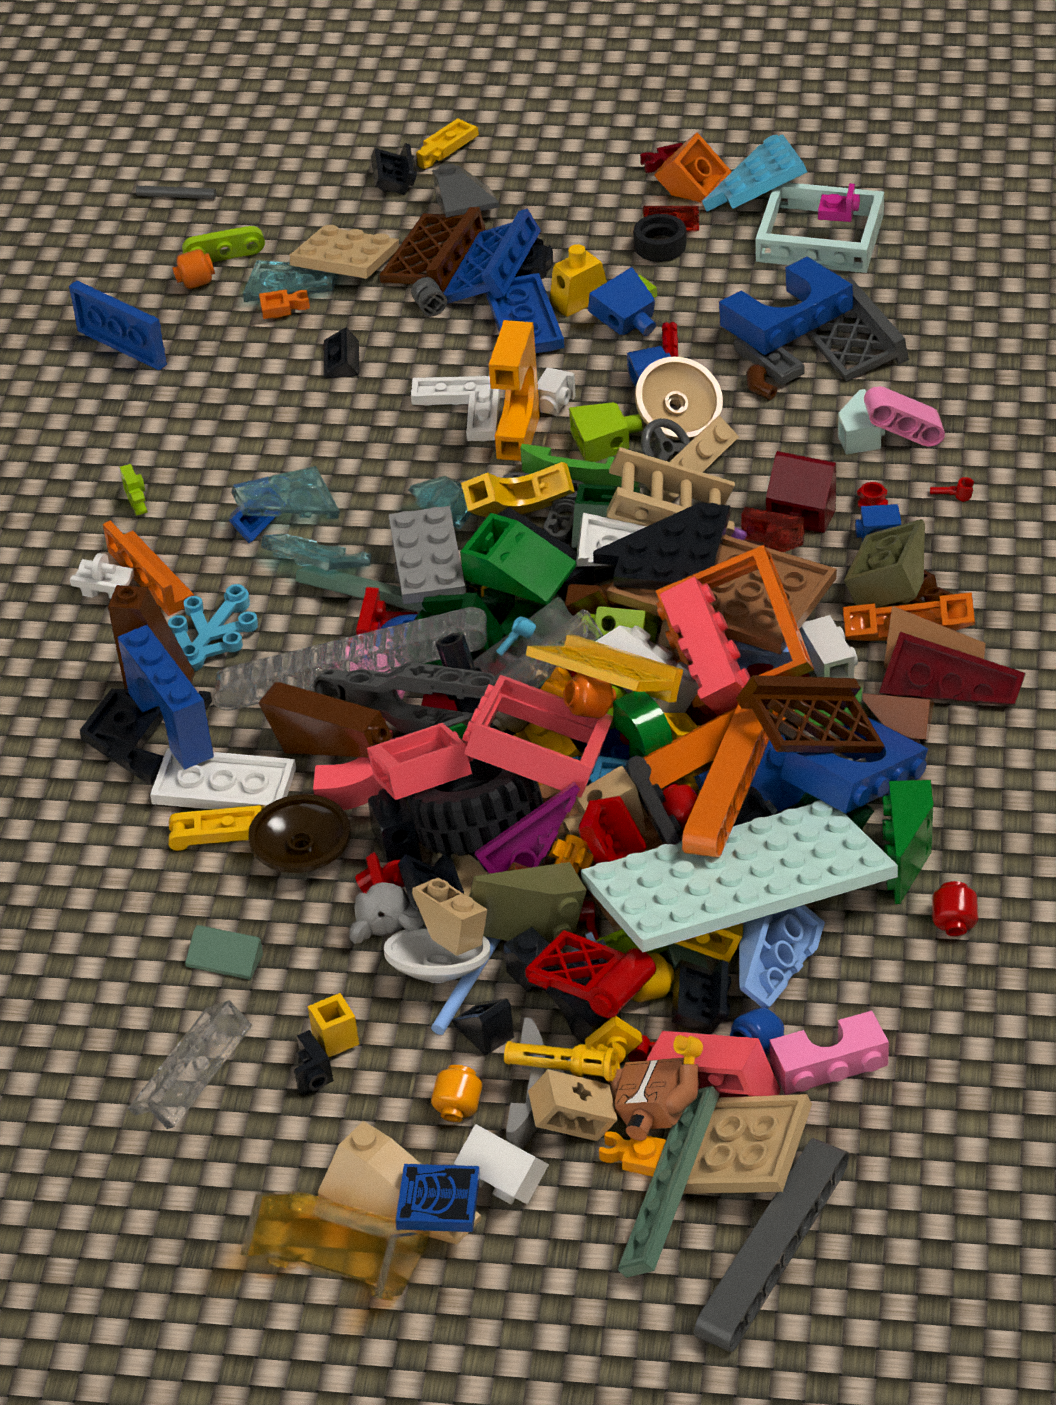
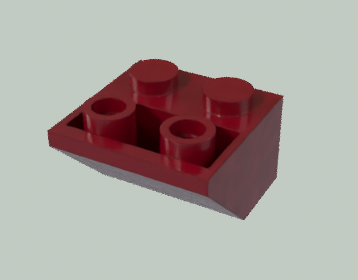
(803, 489)

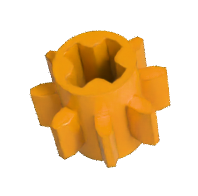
(572, 850)

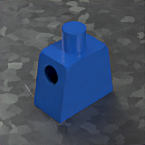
(624, 304)

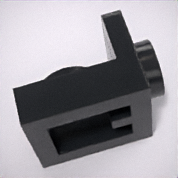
(314, 1065)

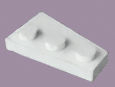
(598, 532)

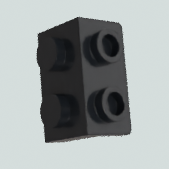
(393, 171)
(417, 872)
(700, 996)

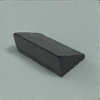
(341, 355)

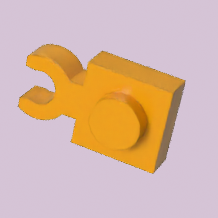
(635, 1155)

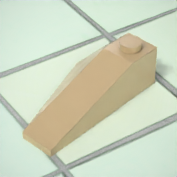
(369, 1176)

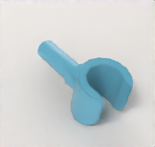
(521, 626)

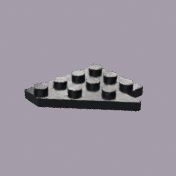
(668, 548)

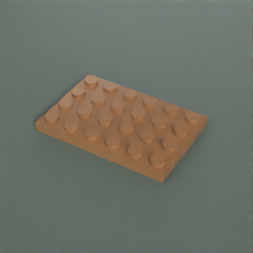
(745, 599)

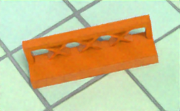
(148, 568)

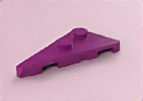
(531, 836)

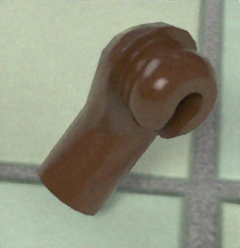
(757, 384)

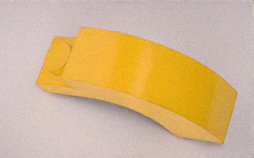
(523, 494)

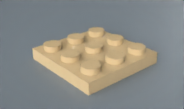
(344, 251)
(749, 1144)

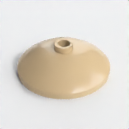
(684, 385)

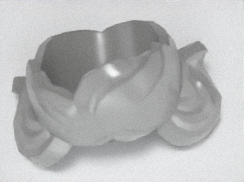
(396, 908)

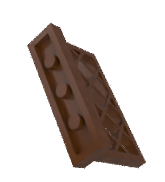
(448, 254)
(808, 696)

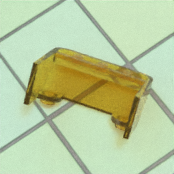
(334, 1238)

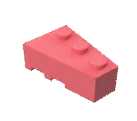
(727, 1063)

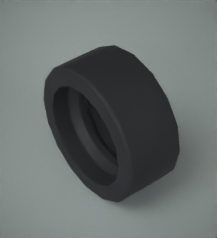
(659, 249)

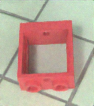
(419, 761)

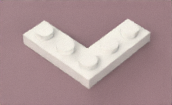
(471, 390)

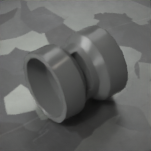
(428, 296)

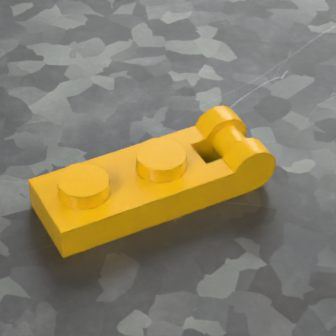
(210, 826)

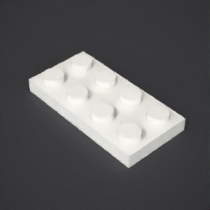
(223, 781)

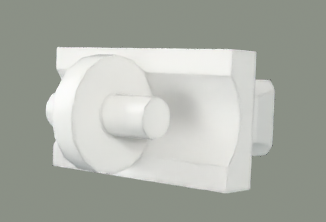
(100, 576)

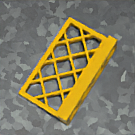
(612, 666)

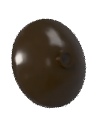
(299, 833)

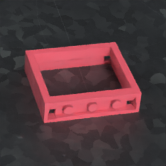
(526, 757)

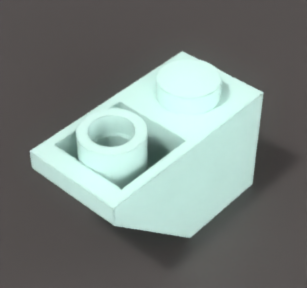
(855, 428)

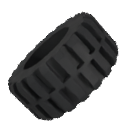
(472, 809)

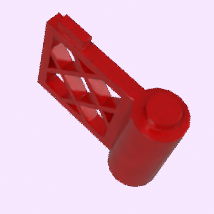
(610, 984)

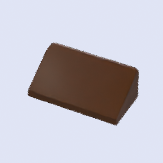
(585, 597)

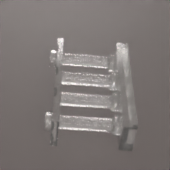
(551, 628)

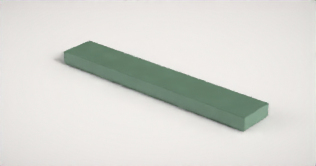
(354, 586)
(667, 1186)

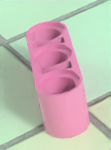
(904, 416)

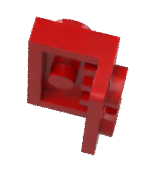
(610, 830)

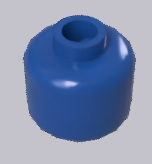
(759, 1024)

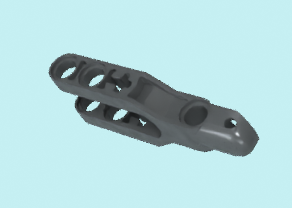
(379, 691)

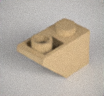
(450, 916)

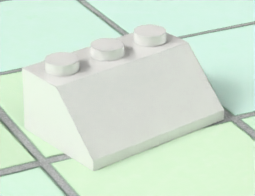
(637, 642)

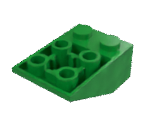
(514, 560)
(907, 830)

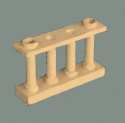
(661, 476)

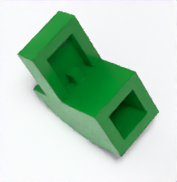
(641, 723)

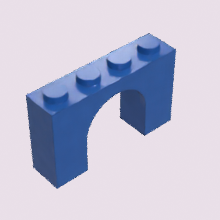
(768, 328)
(158, 681)
(852, 783)

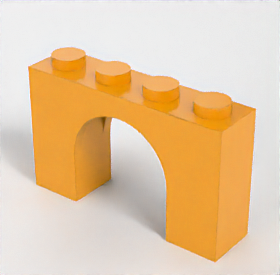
(515, 371)

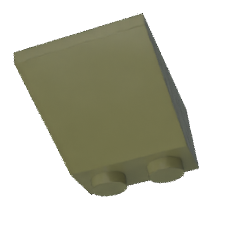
(888, 566)
(533, 897)

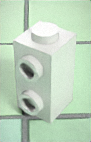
(828, 648)

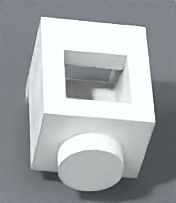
(555, 390)

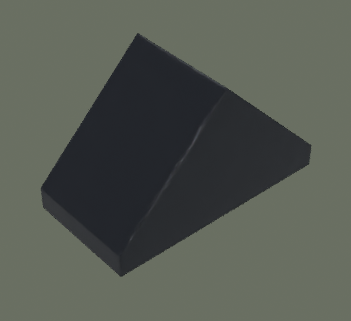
(487, 1024)

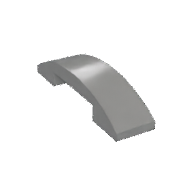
(521, 1119)

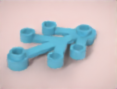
(235, 600)

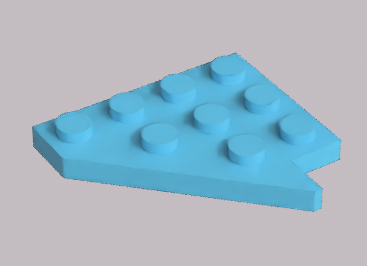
(760, 172)

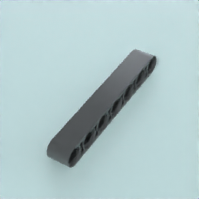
(771, 1245)

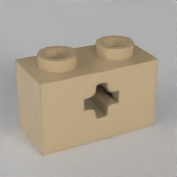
(572, 1105)

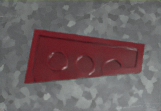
(942, 673)

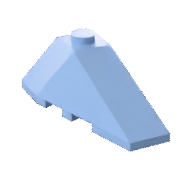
(775, 950)

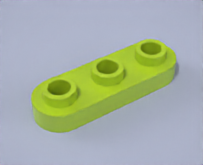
(235, 239)

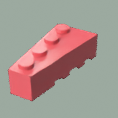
(705, 644)

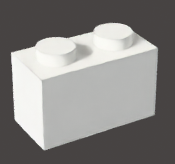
(502, 1165)

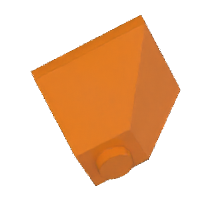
(692, 170)

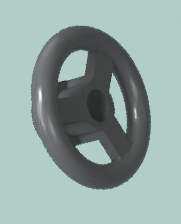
(662, 447)

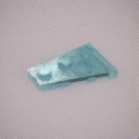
(276, 276)
(289, 492)
(308, 553)

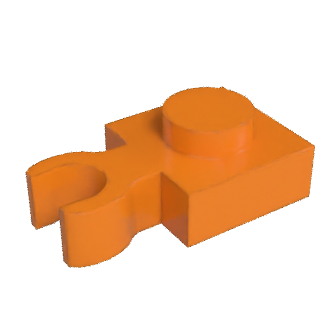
(280, 303)

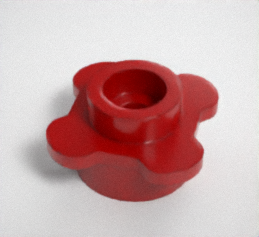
(872, 494)

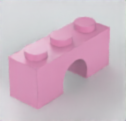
(804, 1065)

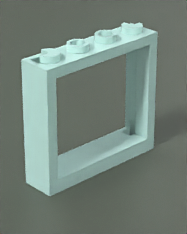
(827, 252)

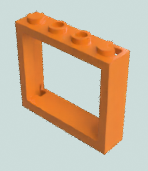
(734, 568)

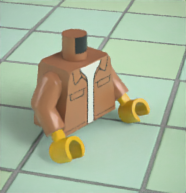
(655, 1091)

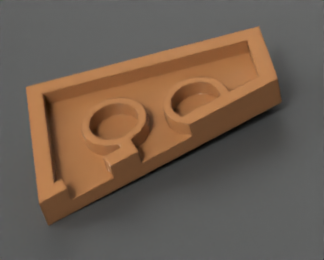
(922, 628)

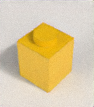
(333, 1025)

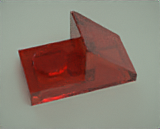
(775, 529)

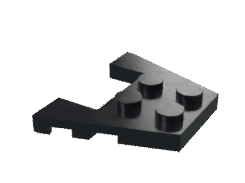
(122, 729)

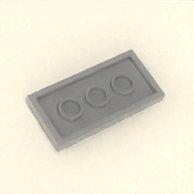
(426, 554)

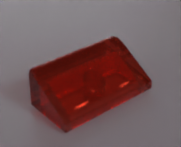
(688, 214)

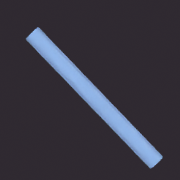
(459, 995)

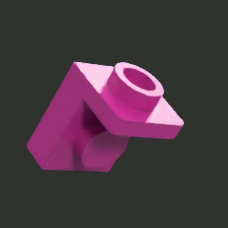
(837, 207)

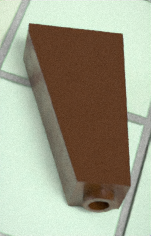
(135, 607)
(320, 723)

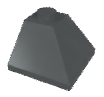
(459, 190)

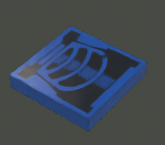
(438, 1198)

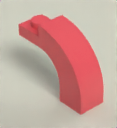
(347, 783)

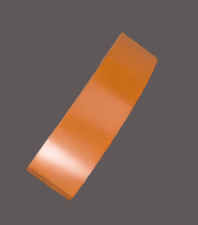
(873, 623)

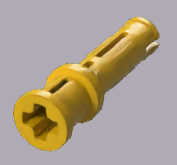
(578, 1065)

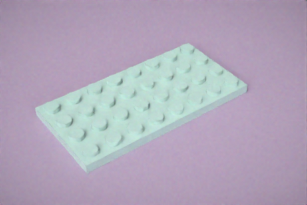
(762, 871)

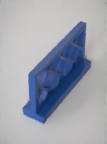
(494, 259)

